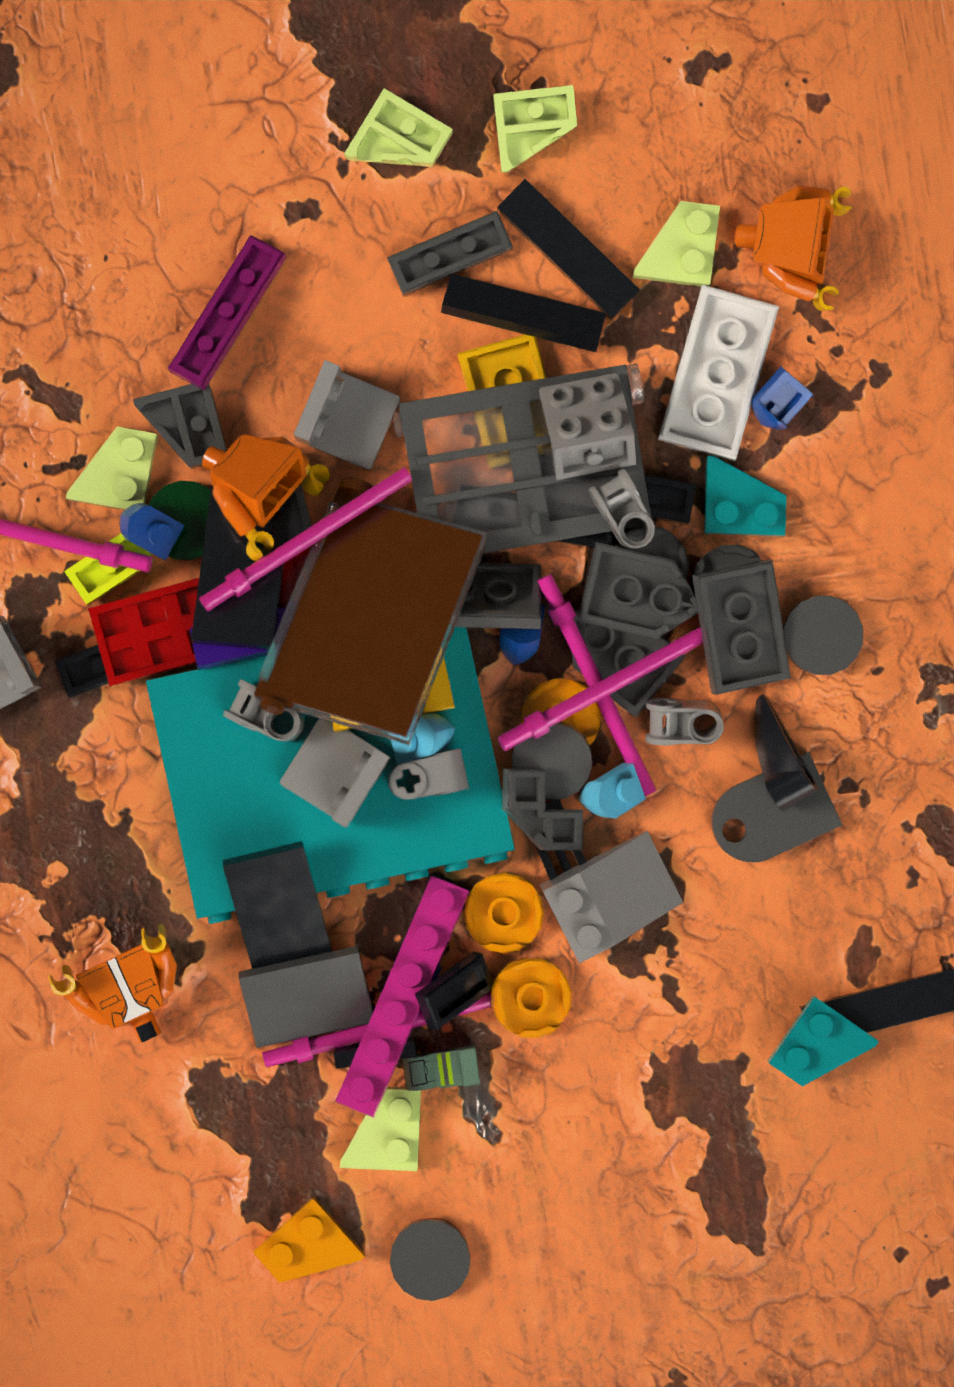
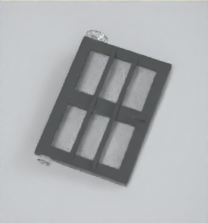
(490, 463)

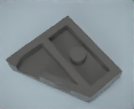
(185, 420)

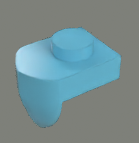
(430, 737)
(613, 792)

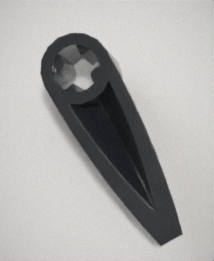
(781, 763)

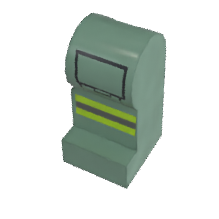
(442, 1068)

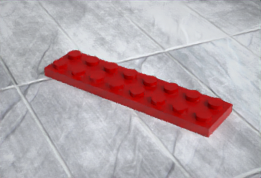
(152, 629)

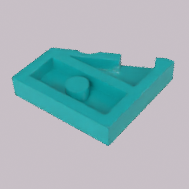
(741, 503)
(819, 1043)

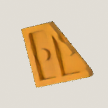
(307, 1244)

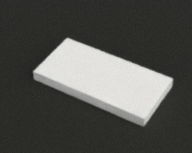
(718, 373)

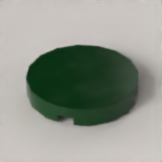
(189, 505)

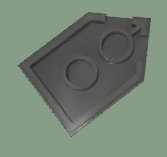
(635, 592)
(616, 650)

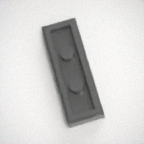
(450, 253)

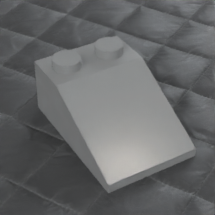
(611, 896)

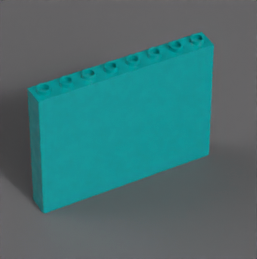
(233, 801)

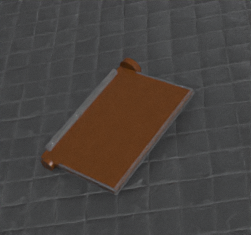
(371, 618)

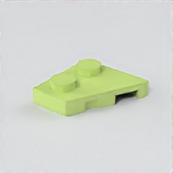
(532, 121)
(398, 134)
(683, 247)
(118, 471)
(391, 1137)

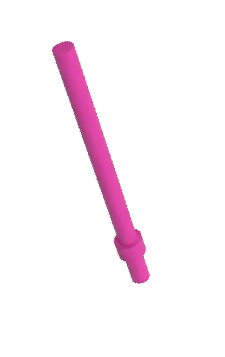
(108, 554)
(239, 581)
(562, 615)
(538, 723)
(305, 1048)

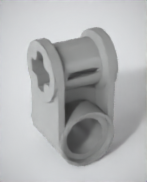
(622, 508)
(249, 714)
(680, 722)
(435, 773)

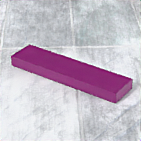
(227, 312)

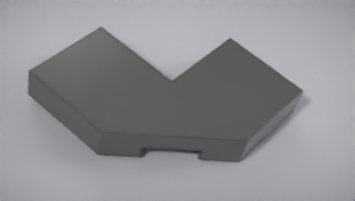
(525, 804)

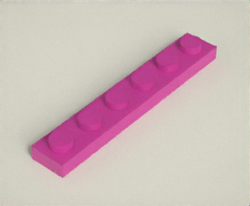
(397, 1004)

